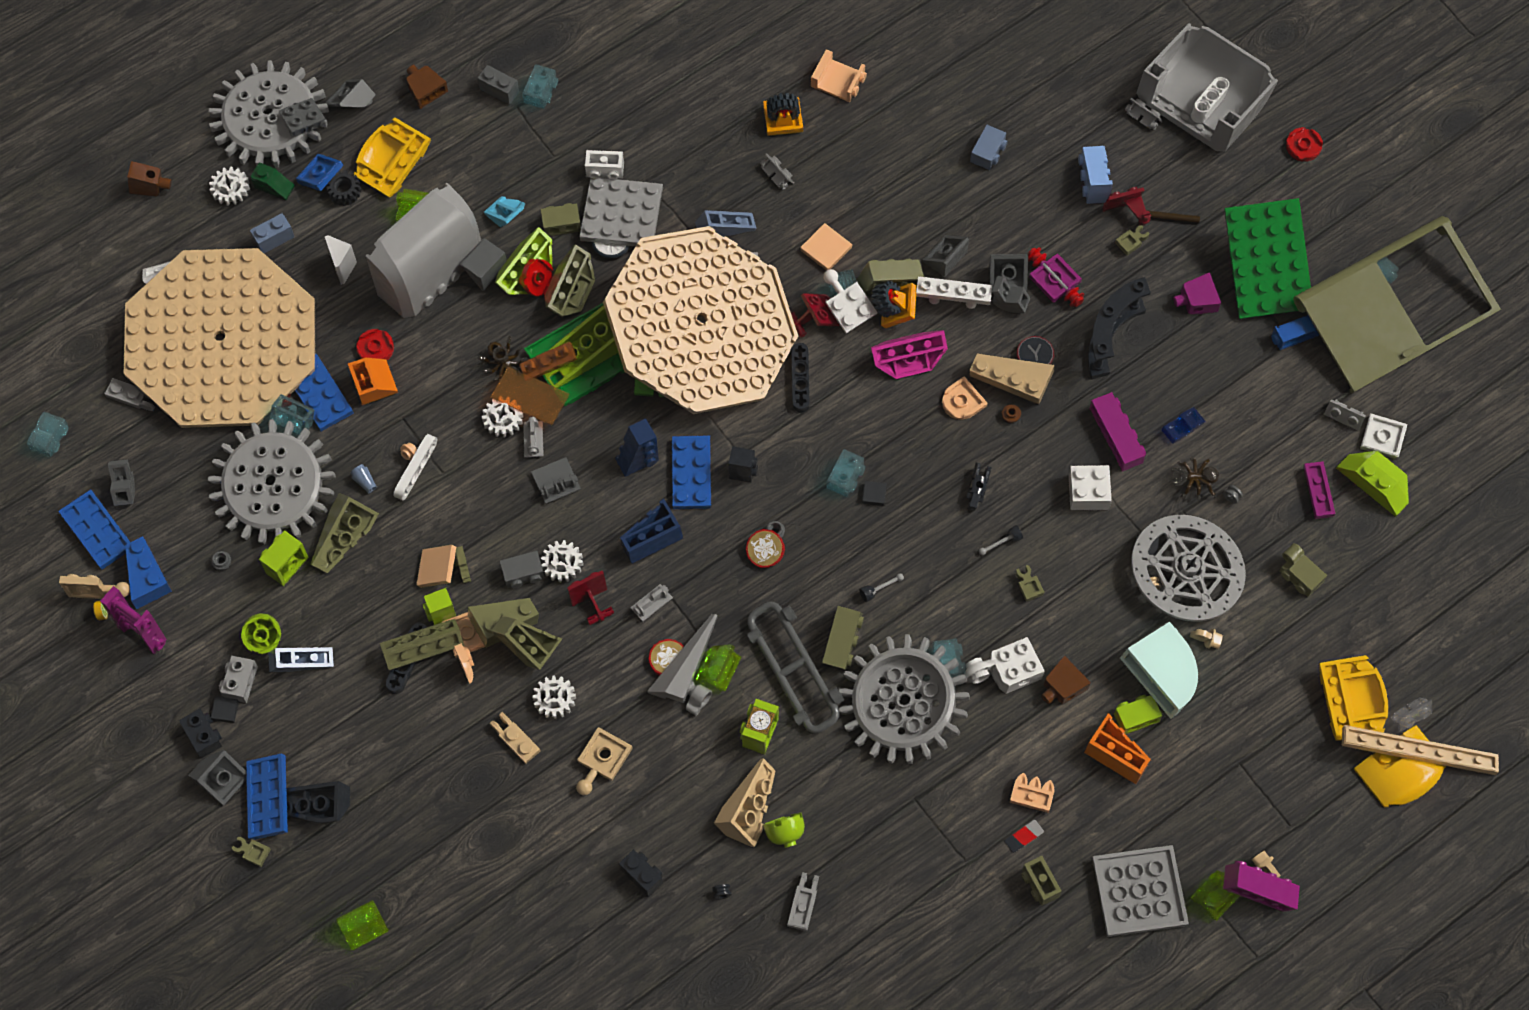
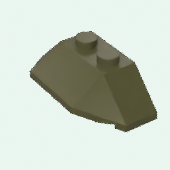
(571, 283)

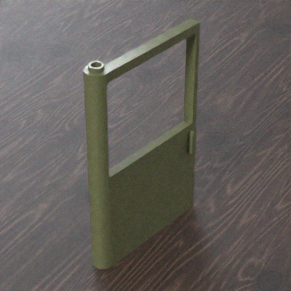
(1364, 318)

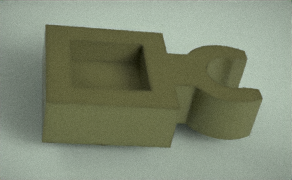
(1131, 241)
(460, 560)
(1029, 585)
(253, 852)

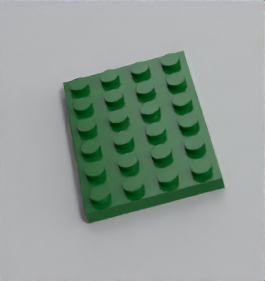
(1267, 256)

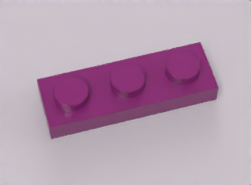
(1319, 490)

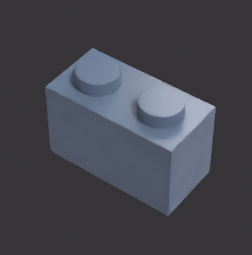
(988, 147)
(272, 233)

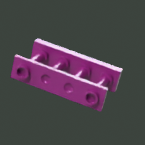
(127, 618)

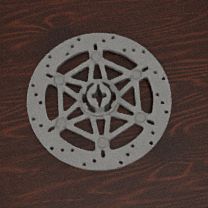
(1189, 576)

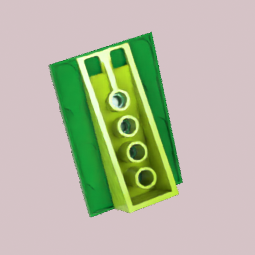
(595, 353)

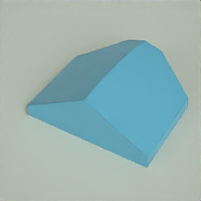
(504, 210)

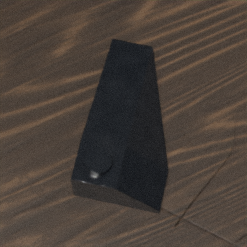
(319, 802)

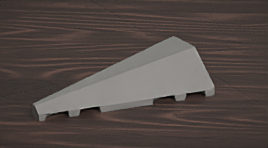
(678, 676)

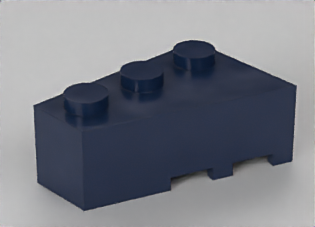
(639, 448)
(652, 533)

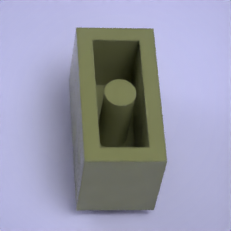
(561, 219)

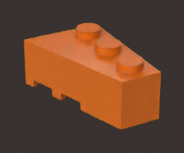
(1117, 751)

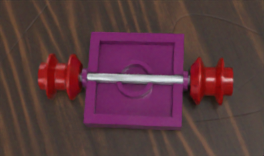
(1055, 277)

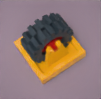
(783, 114)
(895, 303)

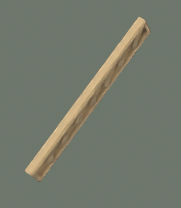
(1420, 750)

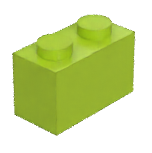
(438, 606)
(1137, 714)

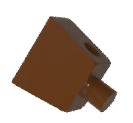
(425, 85)
(146, 180)
(1064, 682)

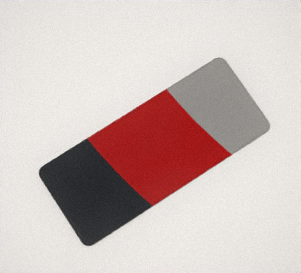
(1024, 836)

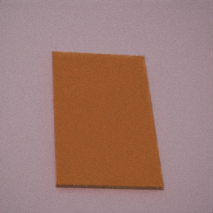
(530, 395)

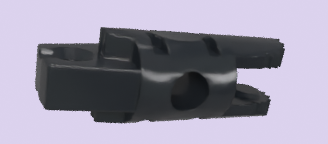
(977, 486)

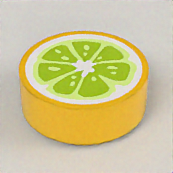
(99, 611)

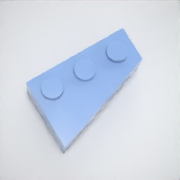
(1095, 174)

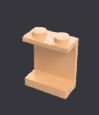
(837, 78)

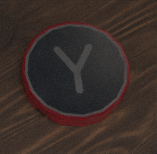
(1035, 350)

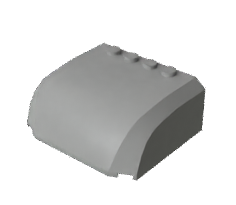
(1188, 68)
(423, 251)

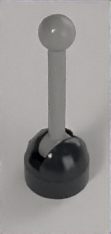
(1013, 534)
(869, 592)

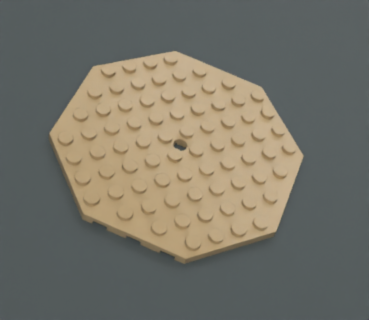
(690, 362)
(228, 381)

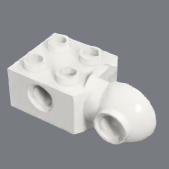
(1010, 667)

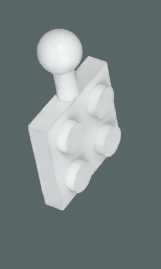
(849, 305)

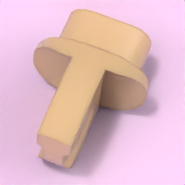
(1210, 638)
(1264, 861)

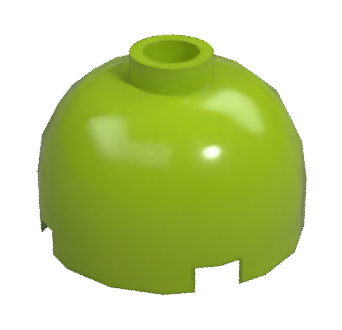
(261, 633)
(785, 829)

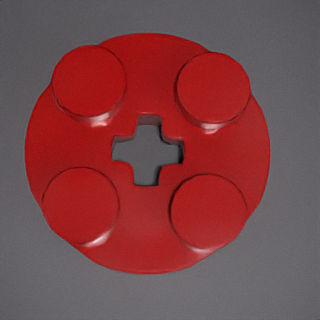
(529, 274)

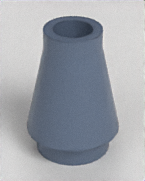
(363, 478)

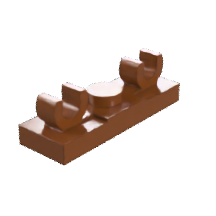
(549, 360)

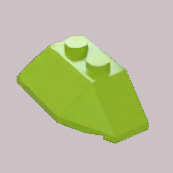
(535, 246)
(1378, 479)

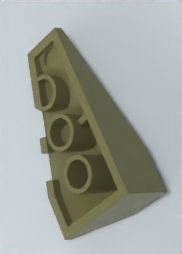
(343, 528)

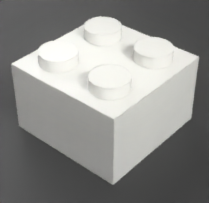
(1089, 487)

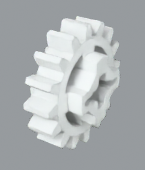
(238, 182)
(506, 423)
(560, 569)
(559, 703)

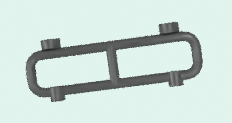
(831, 697)

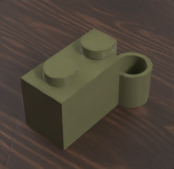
(1301, 571)

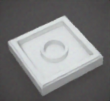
(1383, 436)

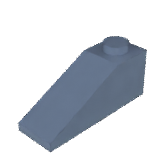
(726, 222)
(300, 659)

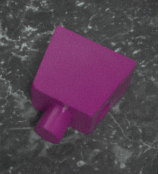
(1199, 296)

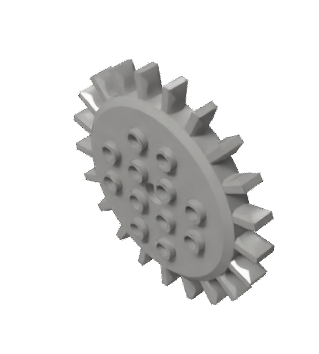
(237, 124)
(293, 506)
(892, 667)

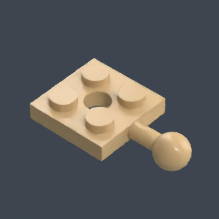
(89, 586)
(605, 767)

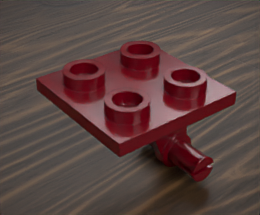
(1133, 200)
(818, 310)
(586, 589)

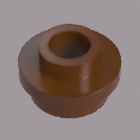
(1011, 418)

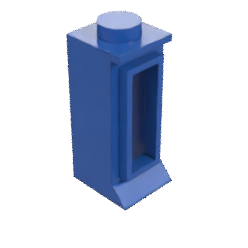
(1294, 332)

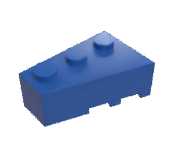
(144, 573)

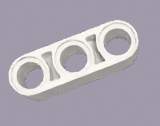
(1210, 100)

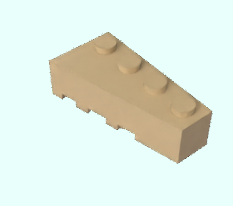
(1013, 375)

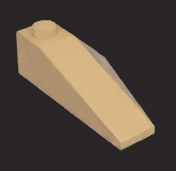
(744, 810)

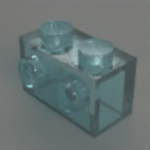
(539, 86)
(287, 409)
(845, 473)

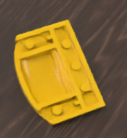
(390, 156)
(1354, 694)
(1396, 778)

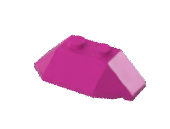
(910, 353)

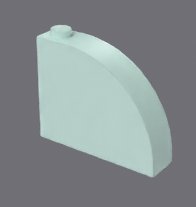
(1164, 668)

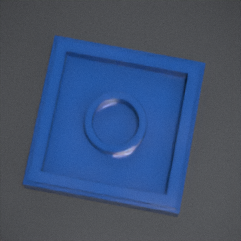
(319, 172)

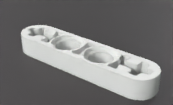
(415, 467)

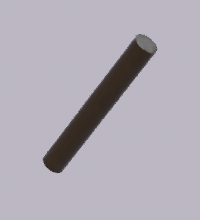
(1174, 217)

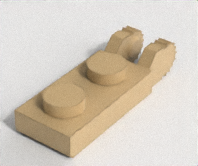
(516, 739)

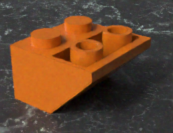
(372, 379)

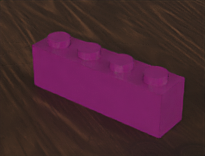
(1117, 431)
(1261, 886)

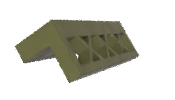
(422, 644)

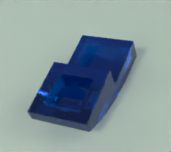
(1183, 426)

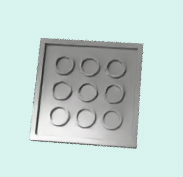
(620, 211)
(1140, 891)

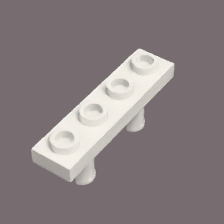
(954, 290)

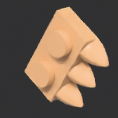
(465, 660)
(1032, 794)

